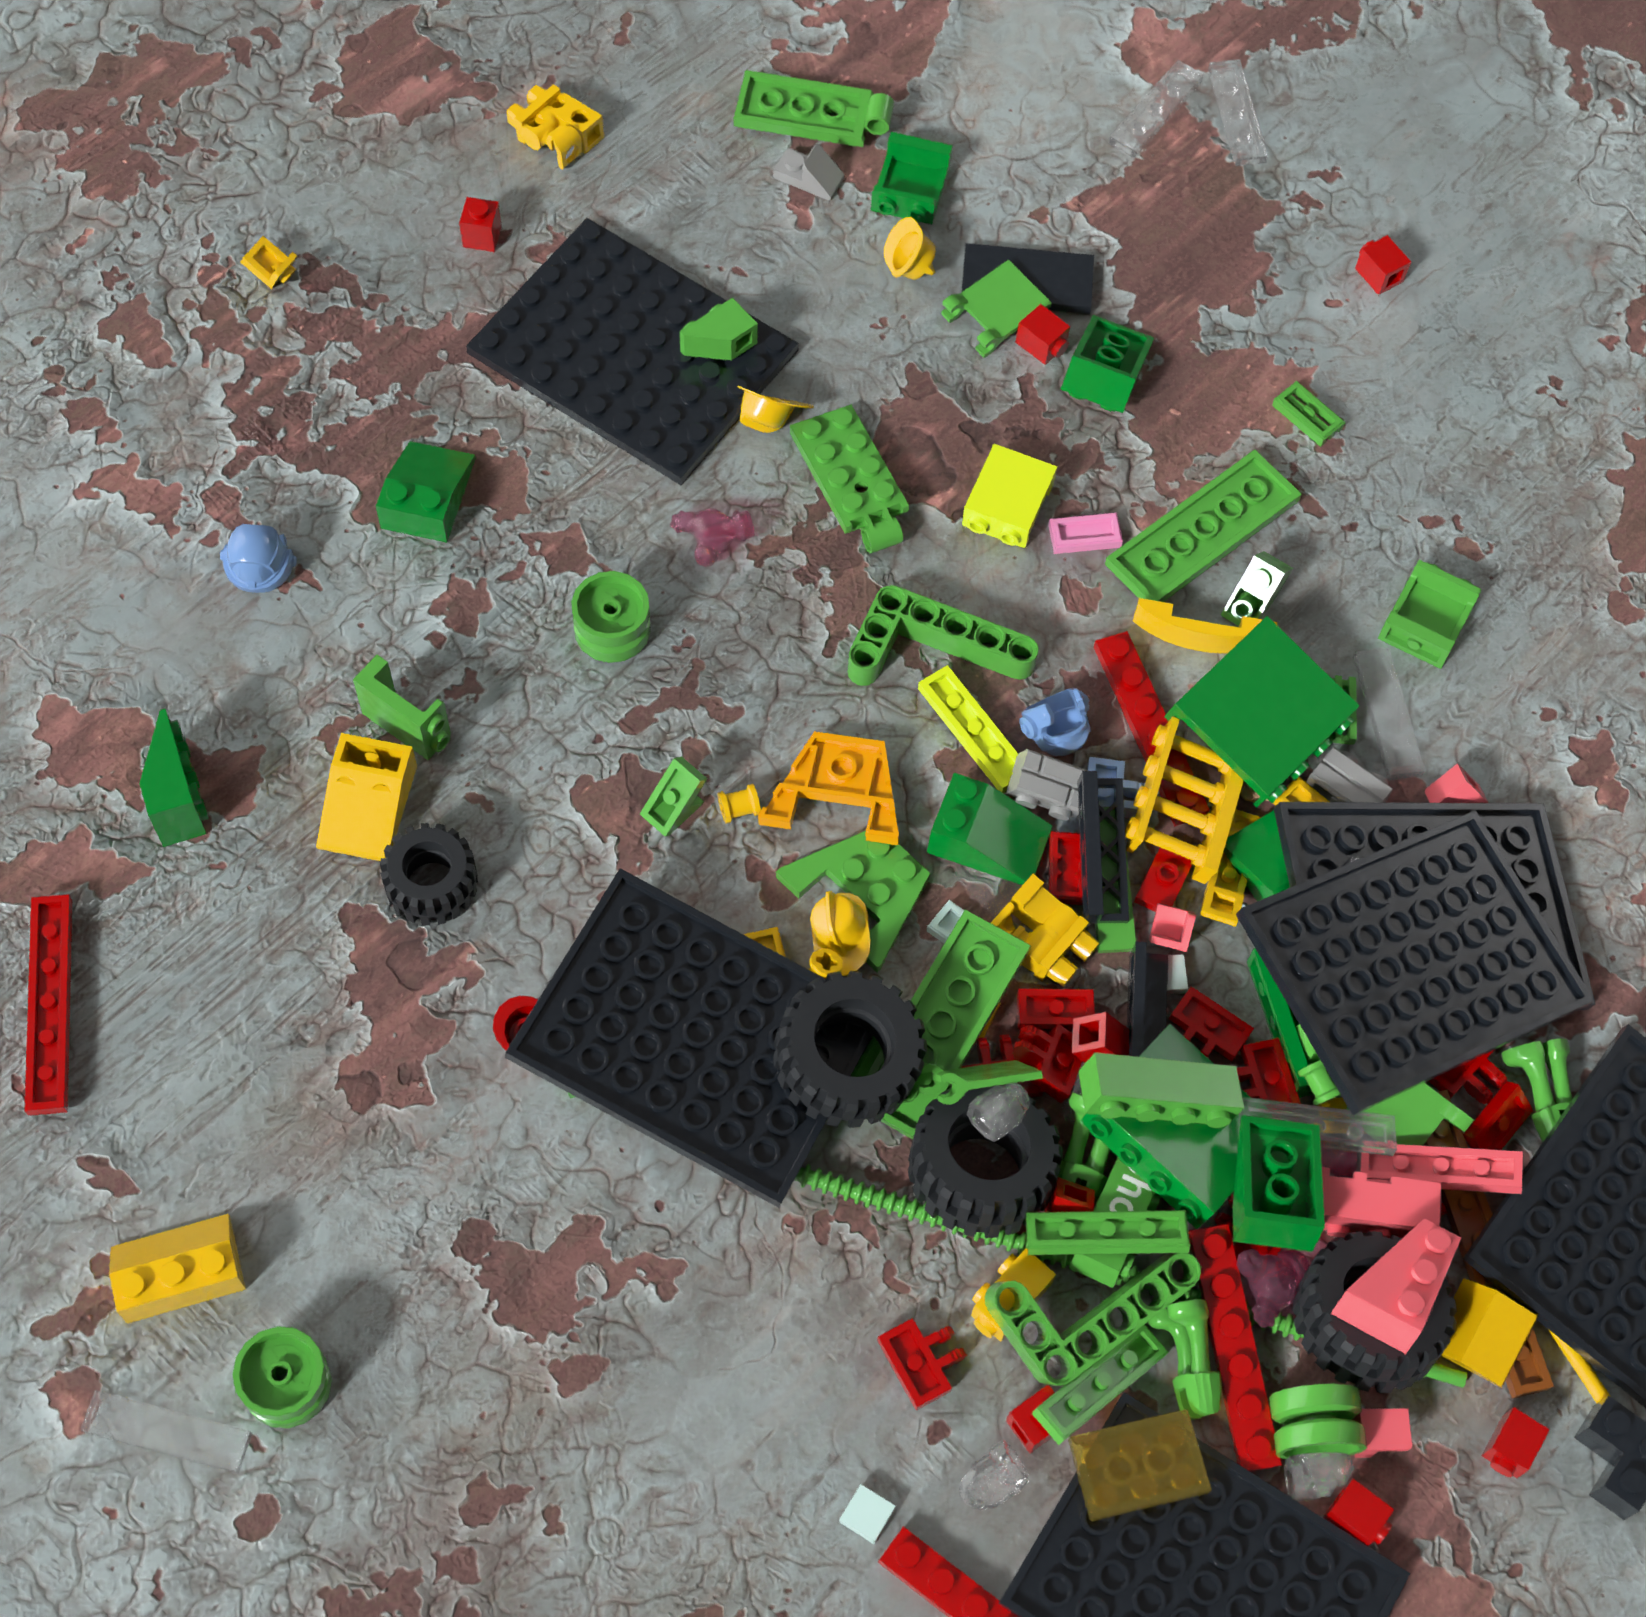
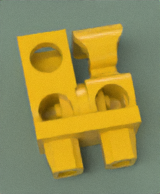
(557, 122)
(1054, 931)

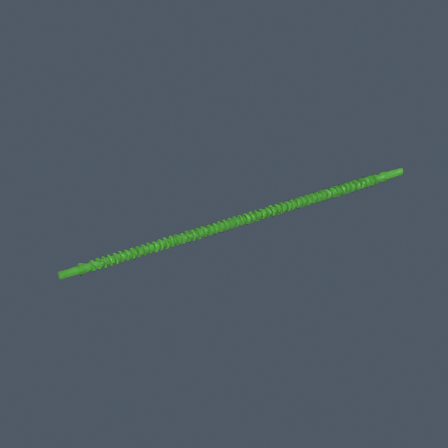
(914, 1209)

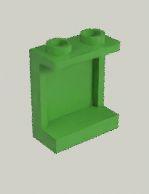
(1429, 613)
(423, 730)

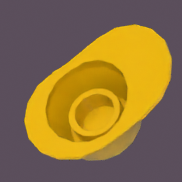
(909, 250)
(766, 412)
(843, 926)

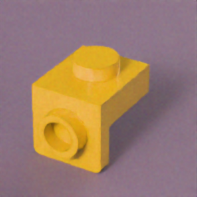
(269, 262)

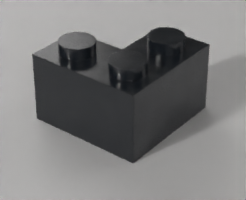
(1621, 1441)

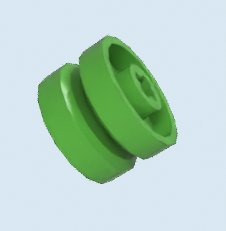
(611, 616)
(259, 1372)
(1317, 1420)

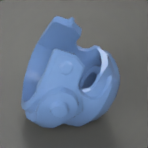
(257, 558)
(1058, 722)

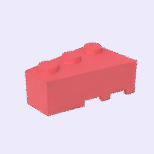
(1377, 1204)
(1401, 1287)

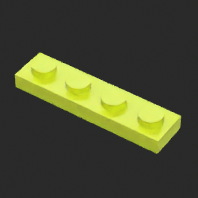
(970, 725)

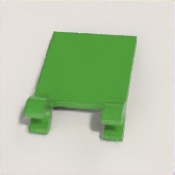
(996, 304)
(975, 1077)
(1420, 1113)

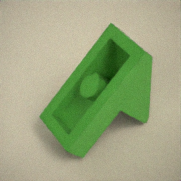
(674, 797)

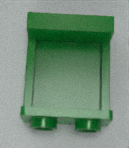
(912, 178)

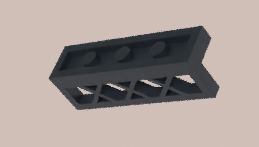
(1092, 845)
(1146, 997)

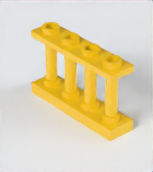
(1213, 825)

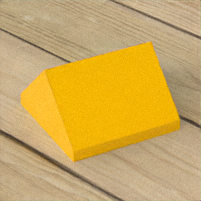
(1487, 1331)

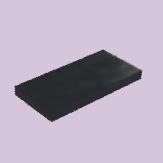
(1059, 276)

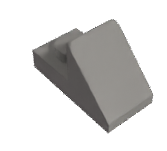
(810, 172)

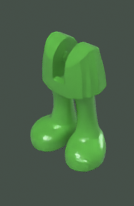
(1533, 1059)
(1072, 1166)
(1195, 1384)

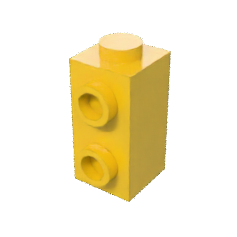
(1022, 1269)

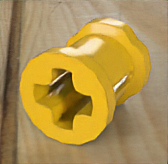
(739, 803)
(825, 962)

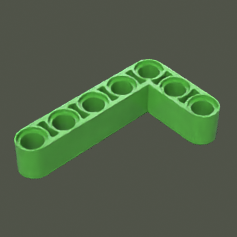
(936, 635)
(1095, 1322)

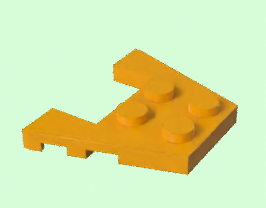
(838, 772)

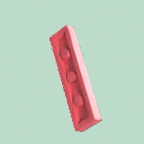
(1452, 1167)

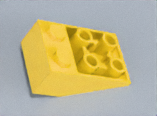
(365, 796)

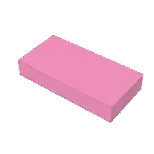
(1085, 533)

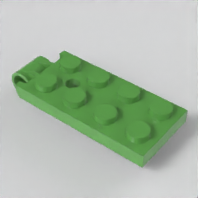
(802, 106)
(847, 459)

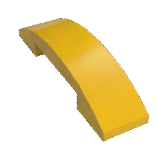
(1188, 633)
(1226, 888)

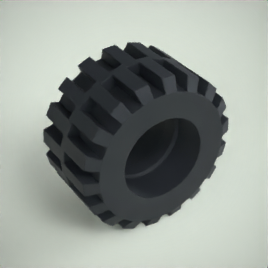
(426, 847)

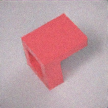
(1455, 787)
(1172, 927)
(1385, 1430)

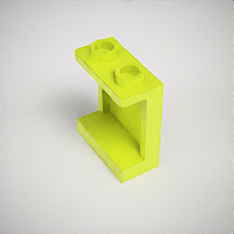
(1008, 495)

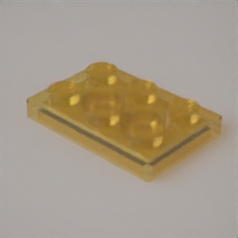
(1139, 1465)

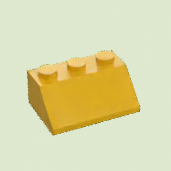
(175, 1269)

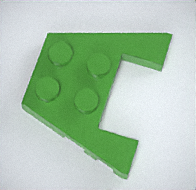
(875, 872)

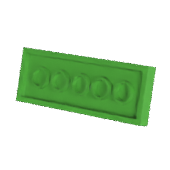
(1203, 529)
(957, 1003)

